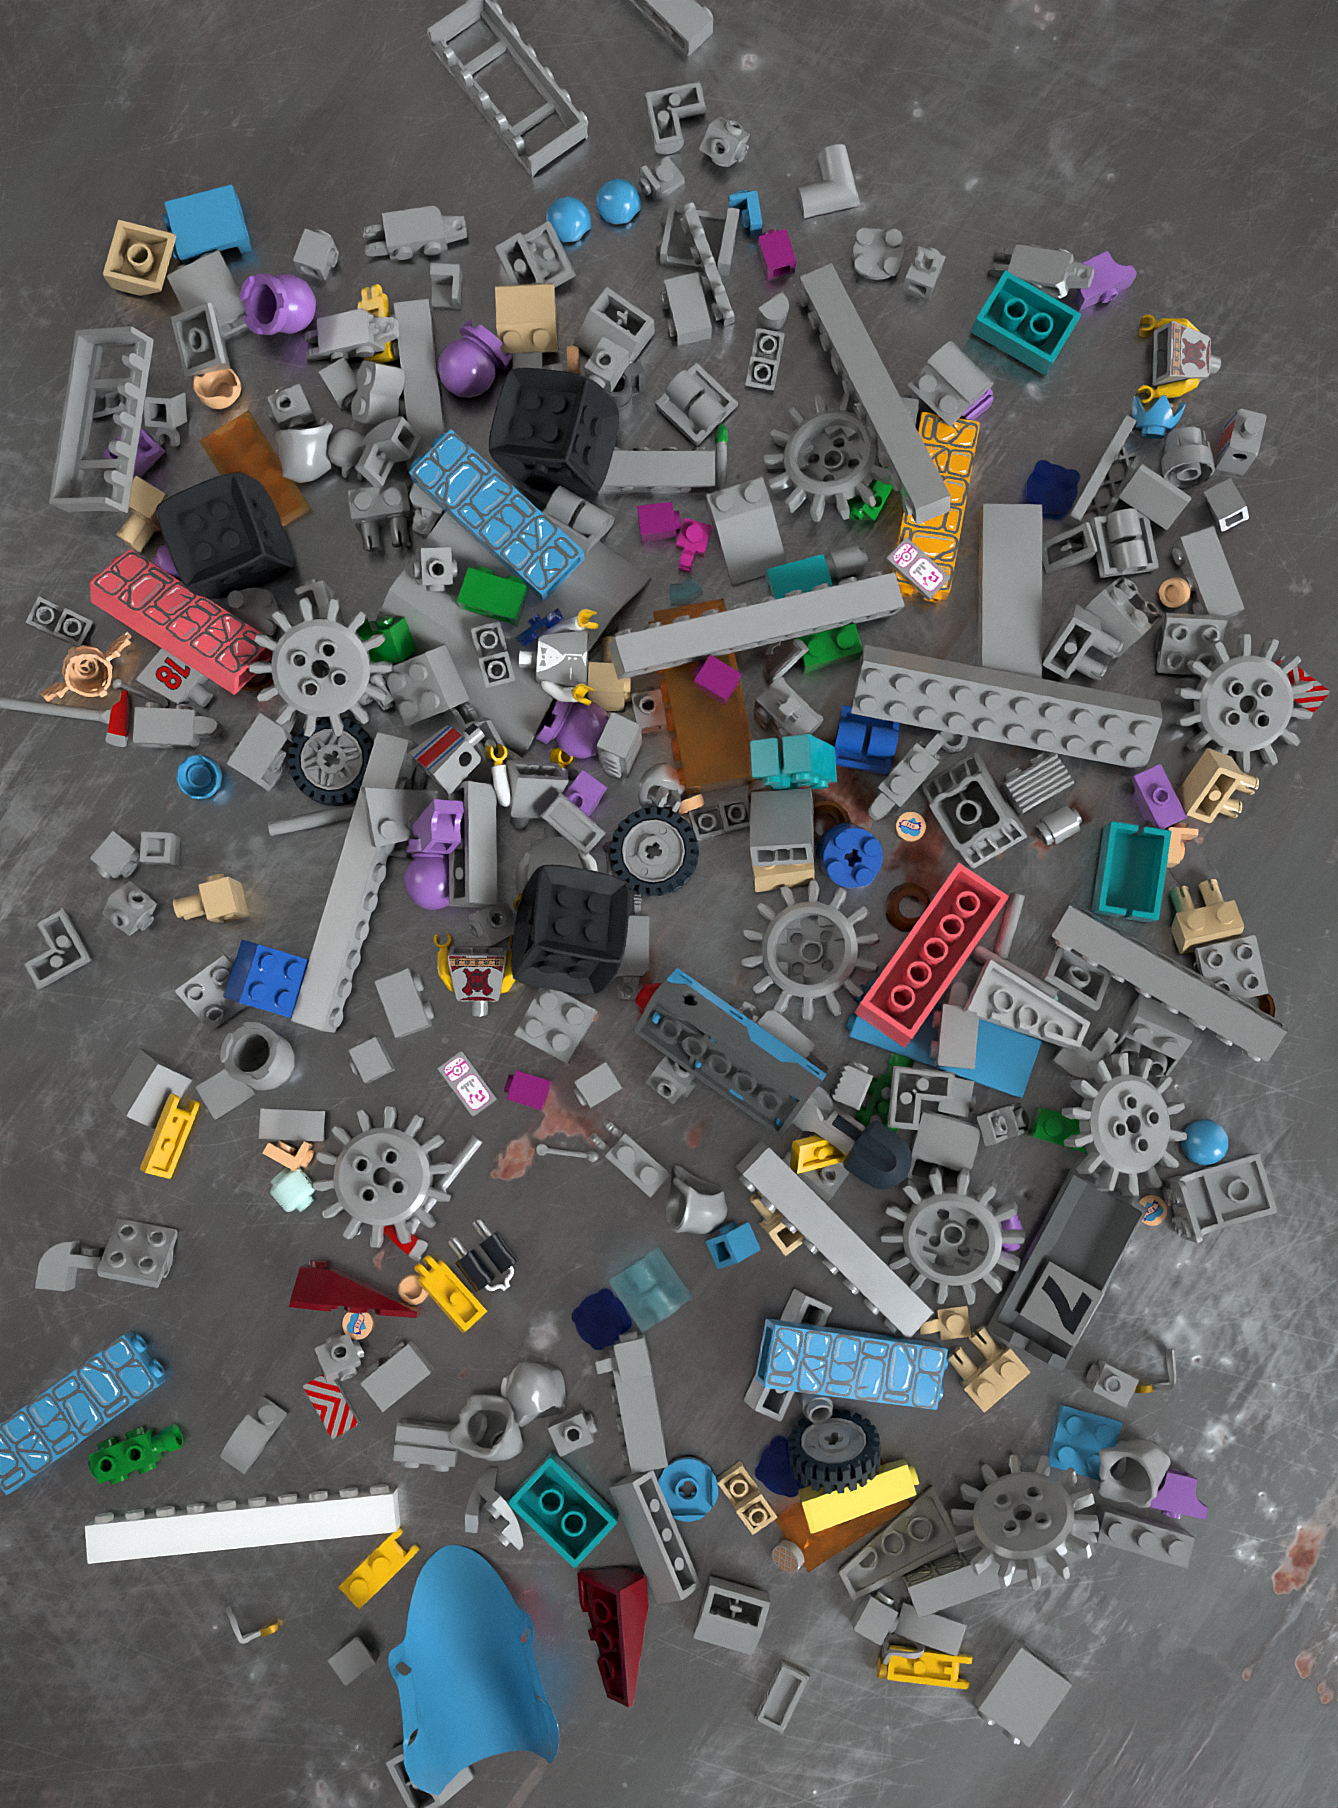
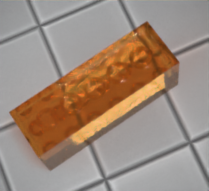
(709, 736)

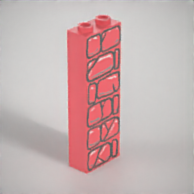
(178, 620)

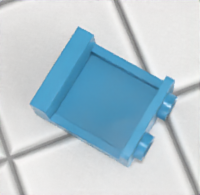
(206, 223)

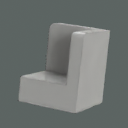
(446, 285)
(160, 849)
(352, 1660)

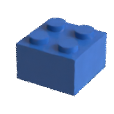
(266, 978)

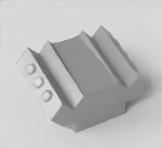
(973, 810)

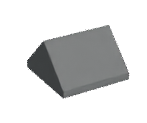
(200, 340)
(1154, 497)
(1076, 979)
(146, 1088)

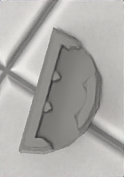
(782, 657)

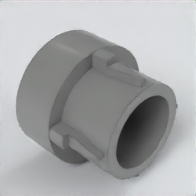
(1187, 457)

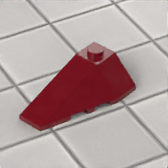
(618, 1616)

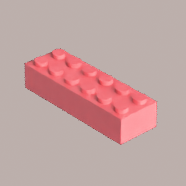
(931, 955)

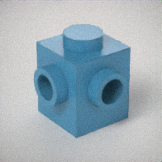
(732, 1244)

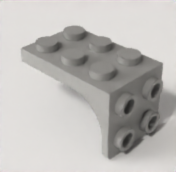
(1219, 1197)

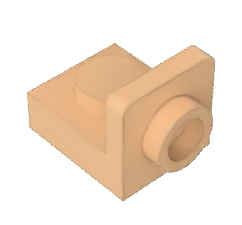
(1177, 848)
(284, 1154)

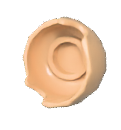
(217, 388)

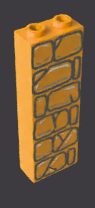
(953, 456)

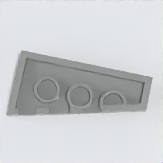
(394, 811)
(1019, 1006)
(906, 1543)

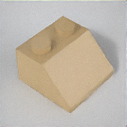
(138, 258)
(526, 318)

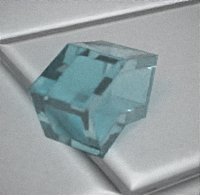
(685, 592)

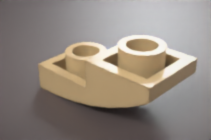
(746, 1497)

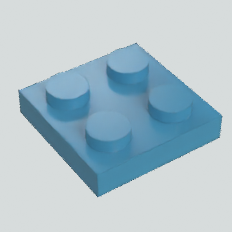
(1079, 1438)

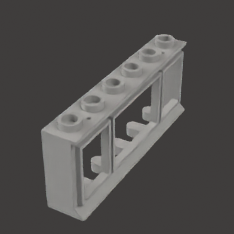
(525, 57)
(78, 415)

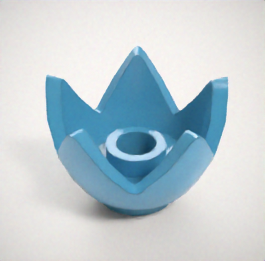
(1157, 420)

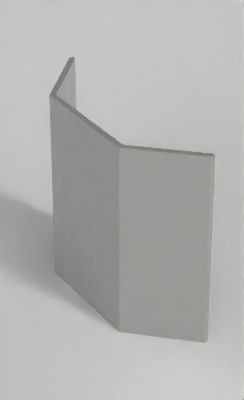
(434, 618)

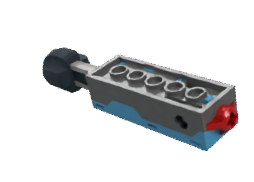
(762, 1075)

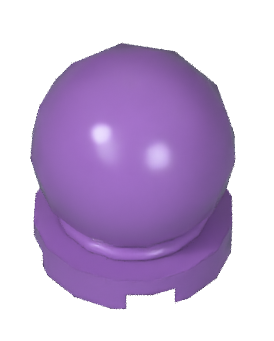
(277, 303)
(470, 363)
(574, 728)
(427, 877)

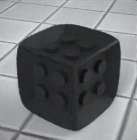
(554, 430)
(224, 535)
(570, 929)

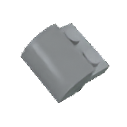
(536, 257)
(950, 383)

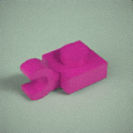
(692, 540)

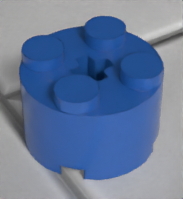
(844, 839)

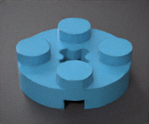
(701, 1476)

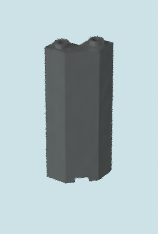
(1084, 1236)

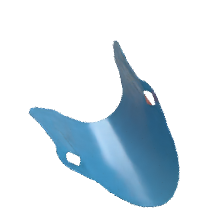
(470, 1674)

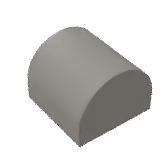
(774, 312)

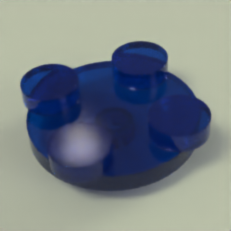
(1052, 487)
(530, 633)
(601, 1319)
(775, 1469)

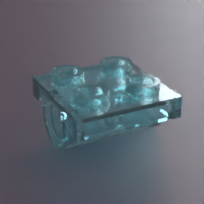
(650, 1289)

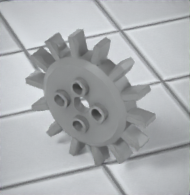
(818, 440)
(349, 658)
(1216, 701)
(811, 921)
(1107, 1107)
(411, 1168)
(944, 1260)
(1031, 1543)

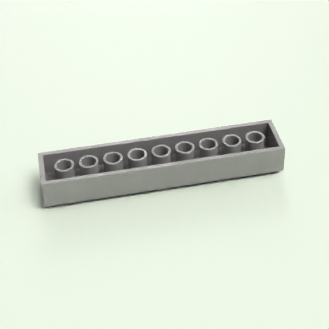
(1006, 707)

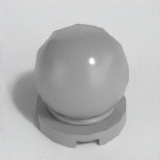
(257, 1056)

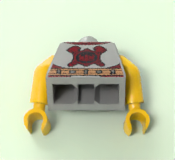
(1179, 357)
(475, 972)

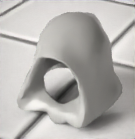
(304, 452)
(694, 1204)
(534, 1391)
(499, 1432)
(1138, 1472)

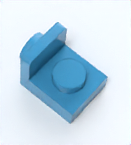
(749, 205)

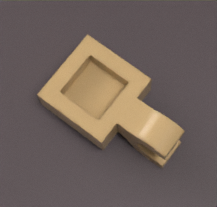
(949, 1323)

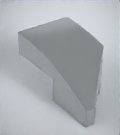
(475, 1501)

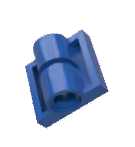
(865, 742)

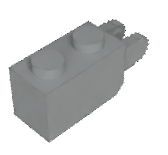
(172, 727)
(482, 772)
(956, 1031)
(632, 1160)

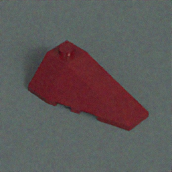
(329, 1287)

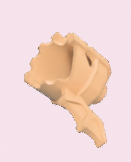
(87, 681)

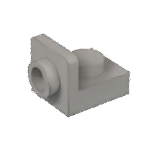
(660, 179)

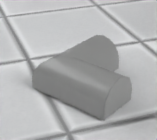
(665, 110)
(837, 188)
(64, 953)
(912, 1086)

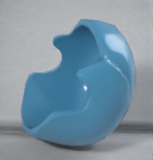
(618, 201)
(569, 218)
(199, 776)
(1205, 1142)

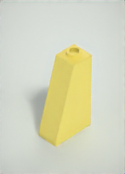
(890, 1485)

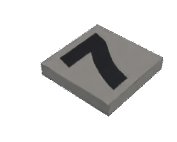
(1062, 1304)

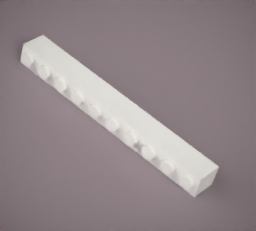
(242, 1525)

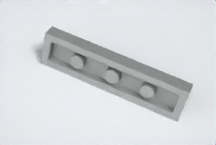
(1103, 469)

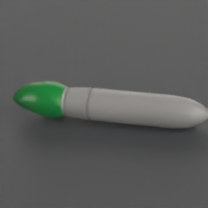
(721, 457)

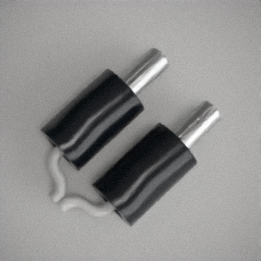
(496, 1250)

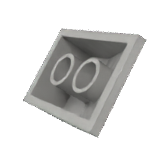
(745, 530)

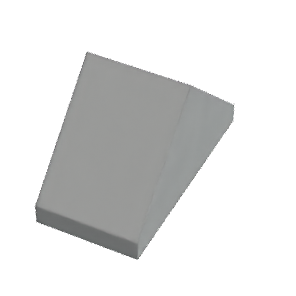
(1069, 548)

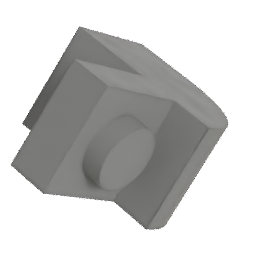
(383, 446)
(1076, 1062)
(60, 1264)
(252, 1435)

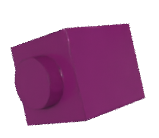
(776, 253)
(658, 521)
(716, 679)
(527, 1089)

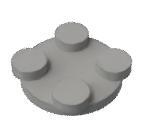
(877, 253)
(254, 608)

